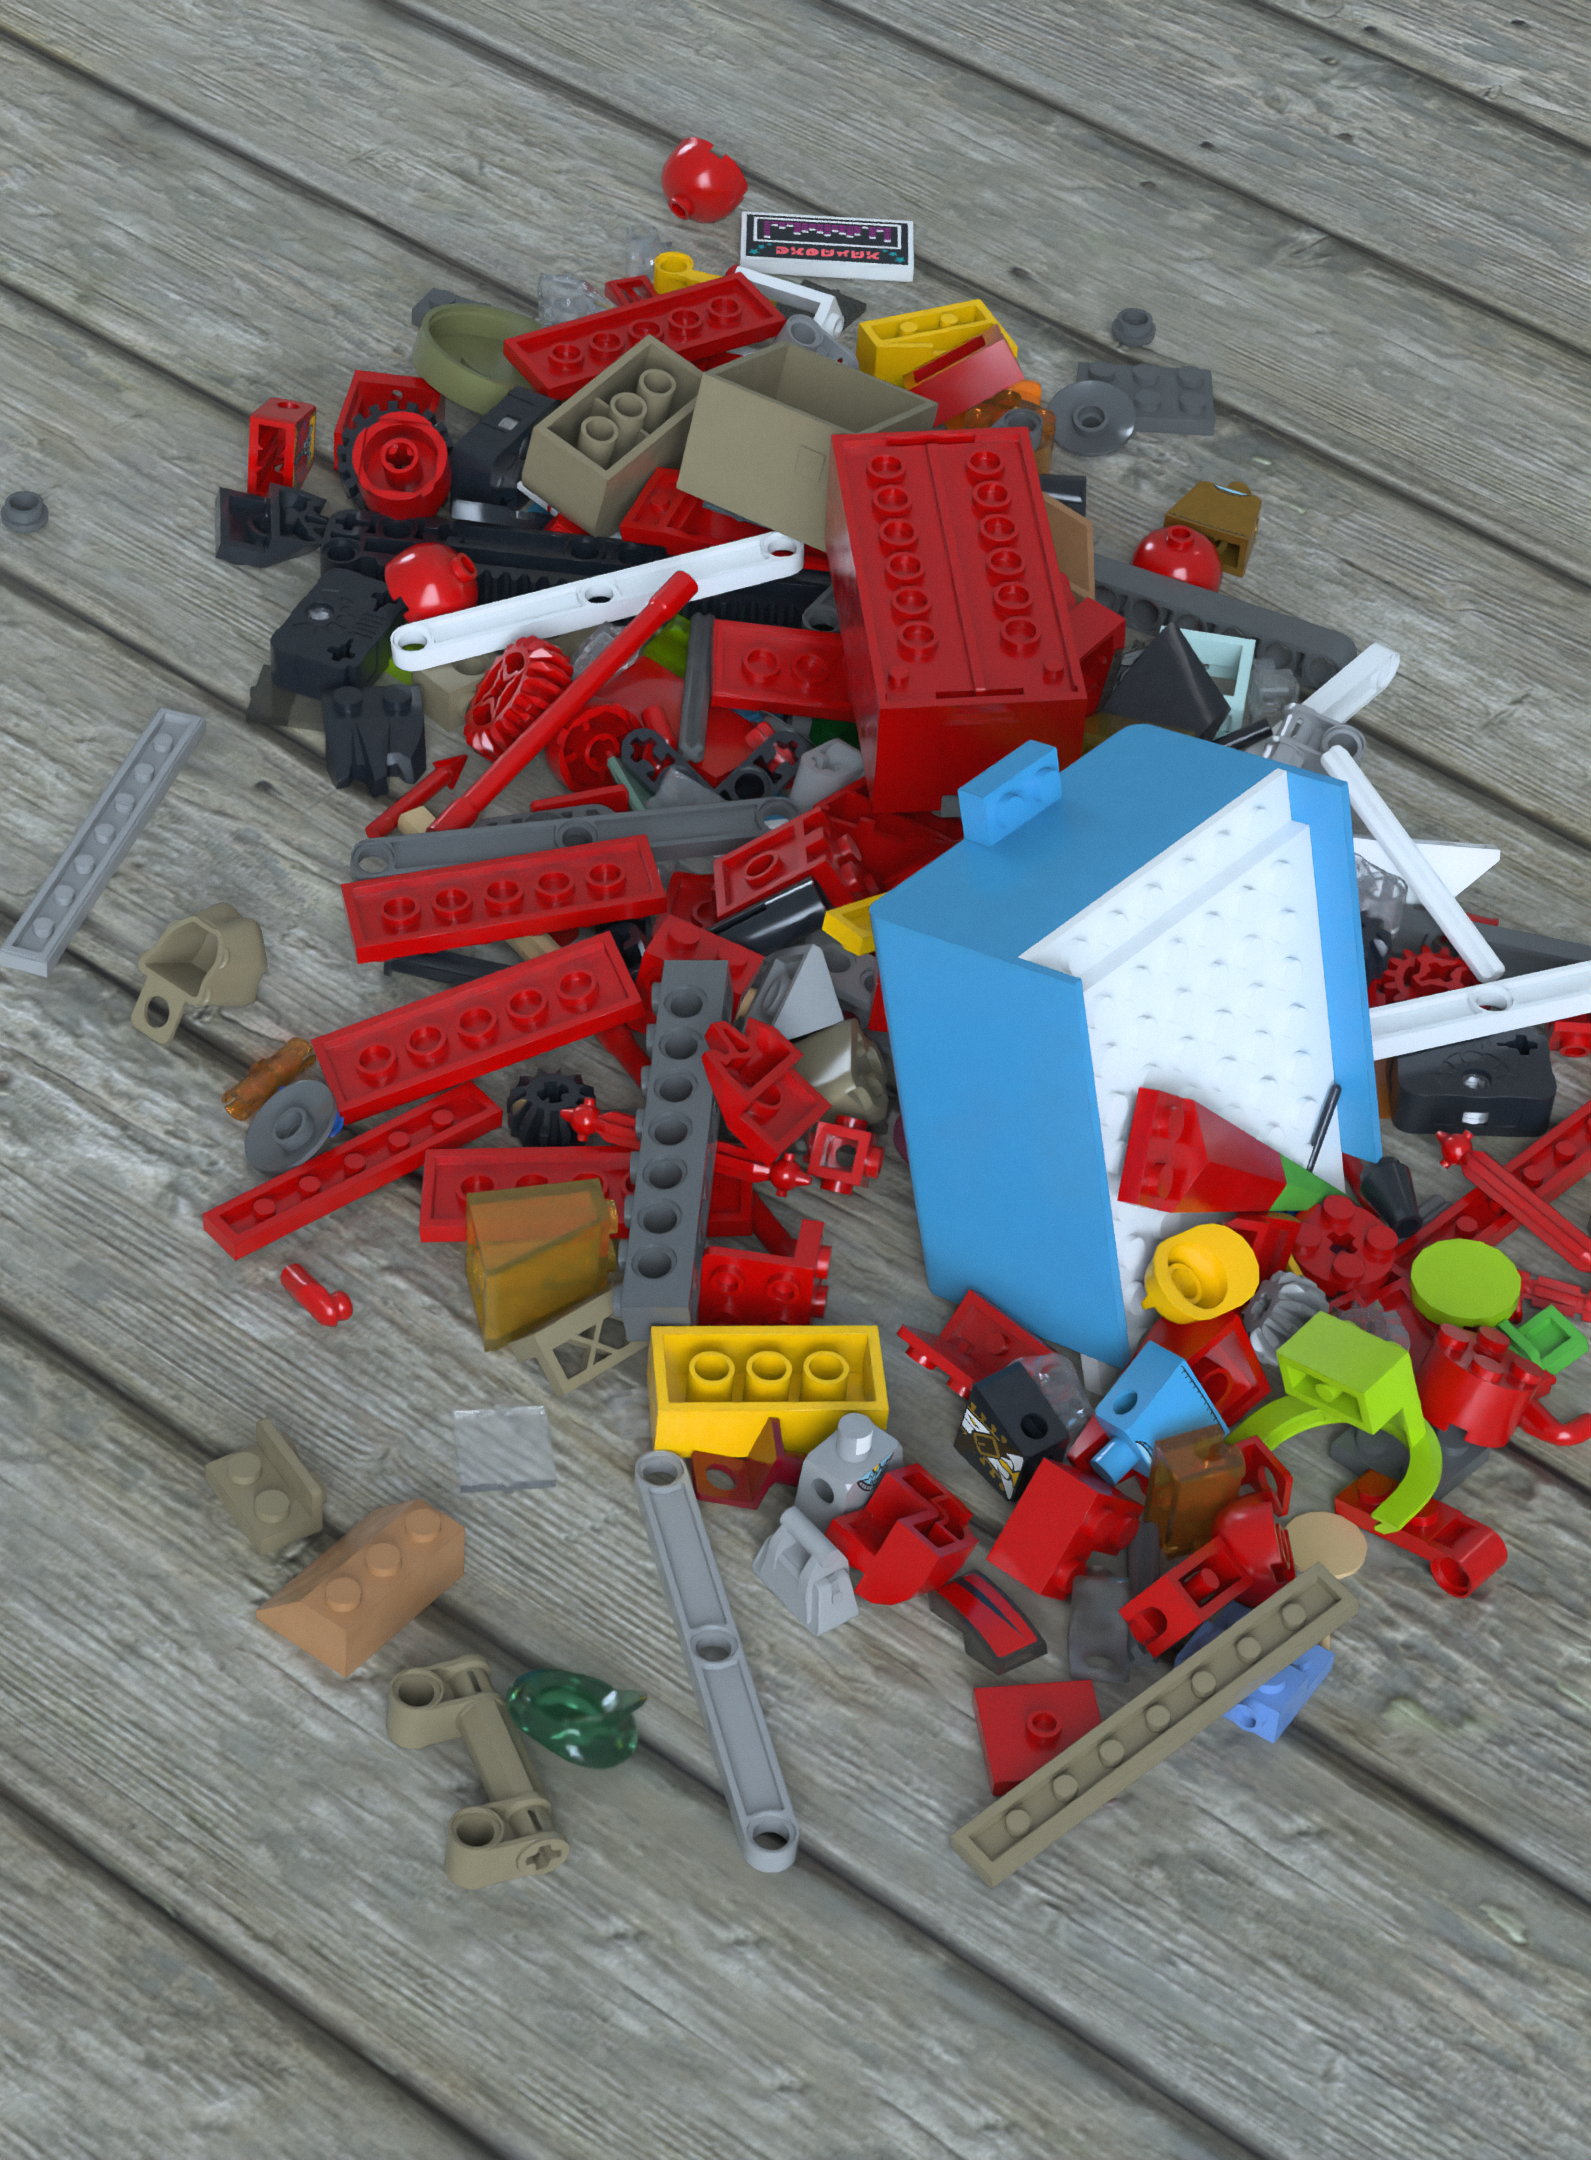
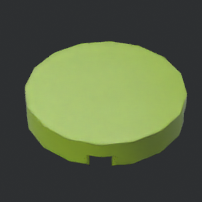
(1464, 1284)

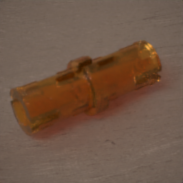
(267, 1077)

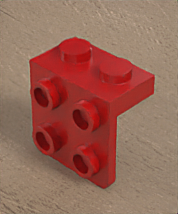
(686, 941)
(764, 1287)
(973, 1343)

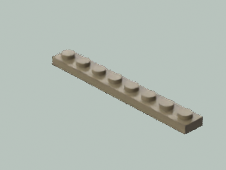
(1153, 1725)

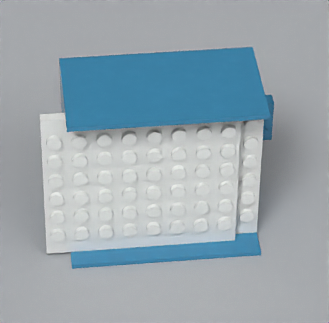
(1099, 935)

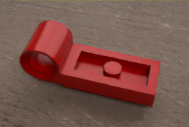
(1458, 1547)

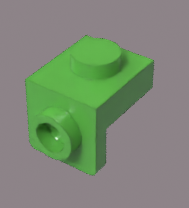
(1546, 1340)

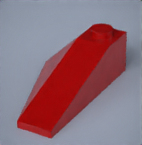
(1220, 1360)

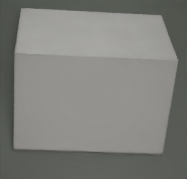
(796, 993)

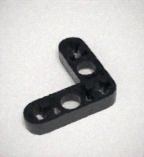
(765, 753)

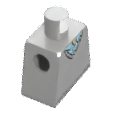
(846, 1470)

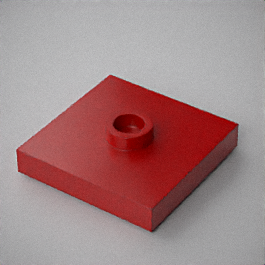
(1030, 1726)

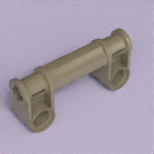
(490, 1839)

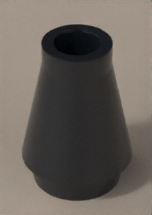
(1392, 1195)

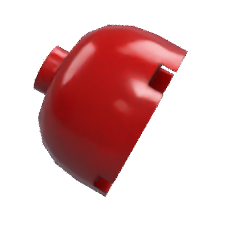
(700, 183)
(1181, 556)
(432, 580)
(584, 744)
(1257, 1543)

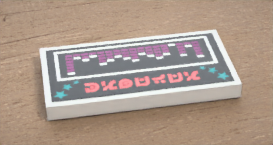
(827, 246)

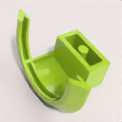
(1360, 1380)

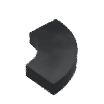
(498, 515)

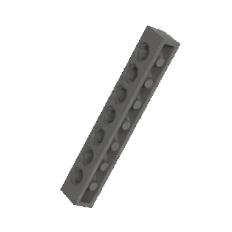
(675, 1154)

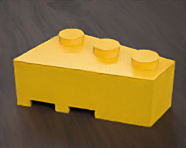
(908, 340)

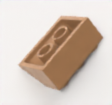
(369, 1584)

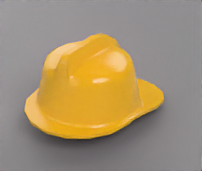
(1200, 1274)

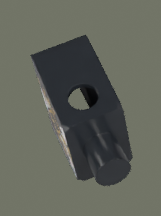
(1009, 1431)

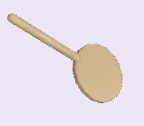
(1331, 1541)

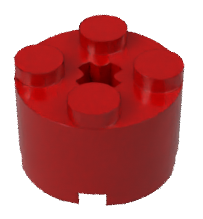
(378, 461)
(1476, 1384)

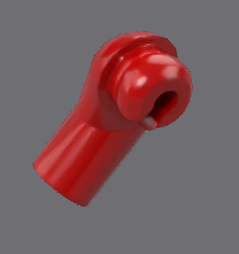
(656, 720)
(314, 1297)

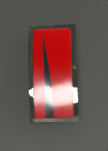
(991, 1622)

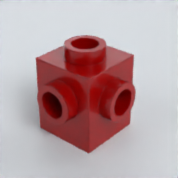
(824, 1151)

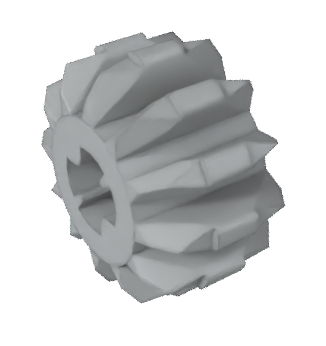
(1280, 1311)

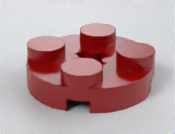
(1349, 1226)

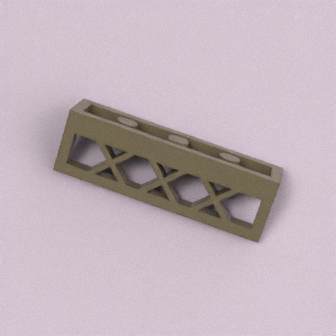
(565, 1328)

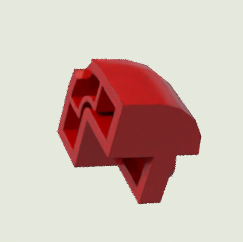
(905, 1537)

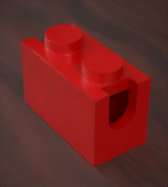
(1173, 1607)

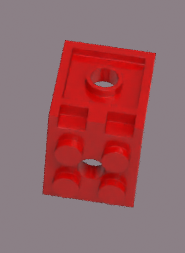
(789, 854)

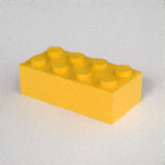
(724, 1382)

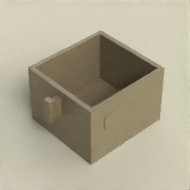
(767, 432)

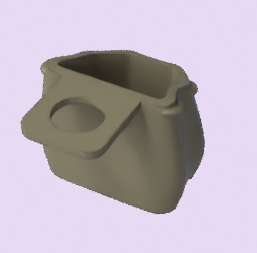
(201, 962)
(845, 1072)

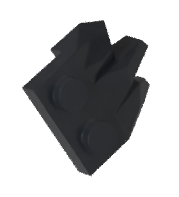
(267, 528)
(374, 735)

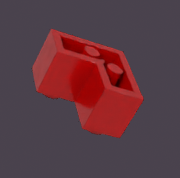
(1060, 1524)

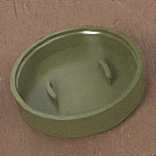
(463, 353)

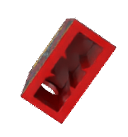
(280, 434)

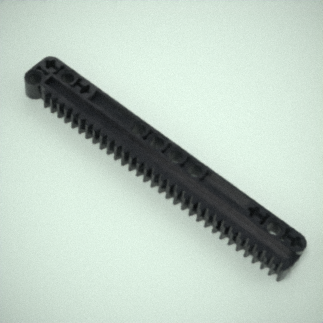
(531, 560)

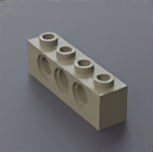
(451, 686)

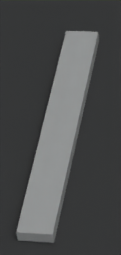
(101, 842)

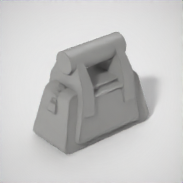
(807, 1573)

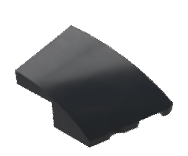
(1170, 688)

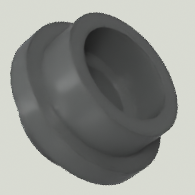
(1133, 327)
(24, 512)

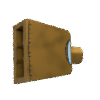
(1223, 515)

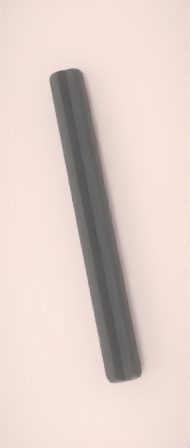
(696, 689)

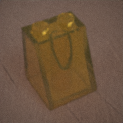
(535, 1254)

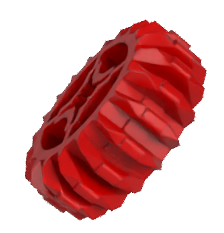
(515, 694)

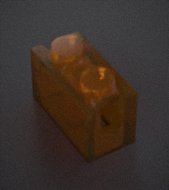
(1188, 1485)

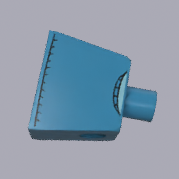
(1147, 1404)

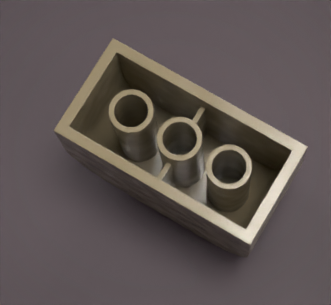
(612, 436)

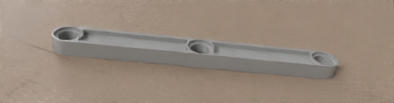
(723, 1687)

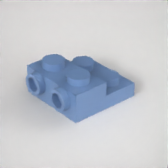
(1280, 1698)

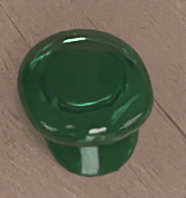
(576, 1716)

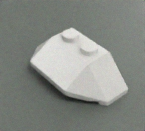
(1454, 862)

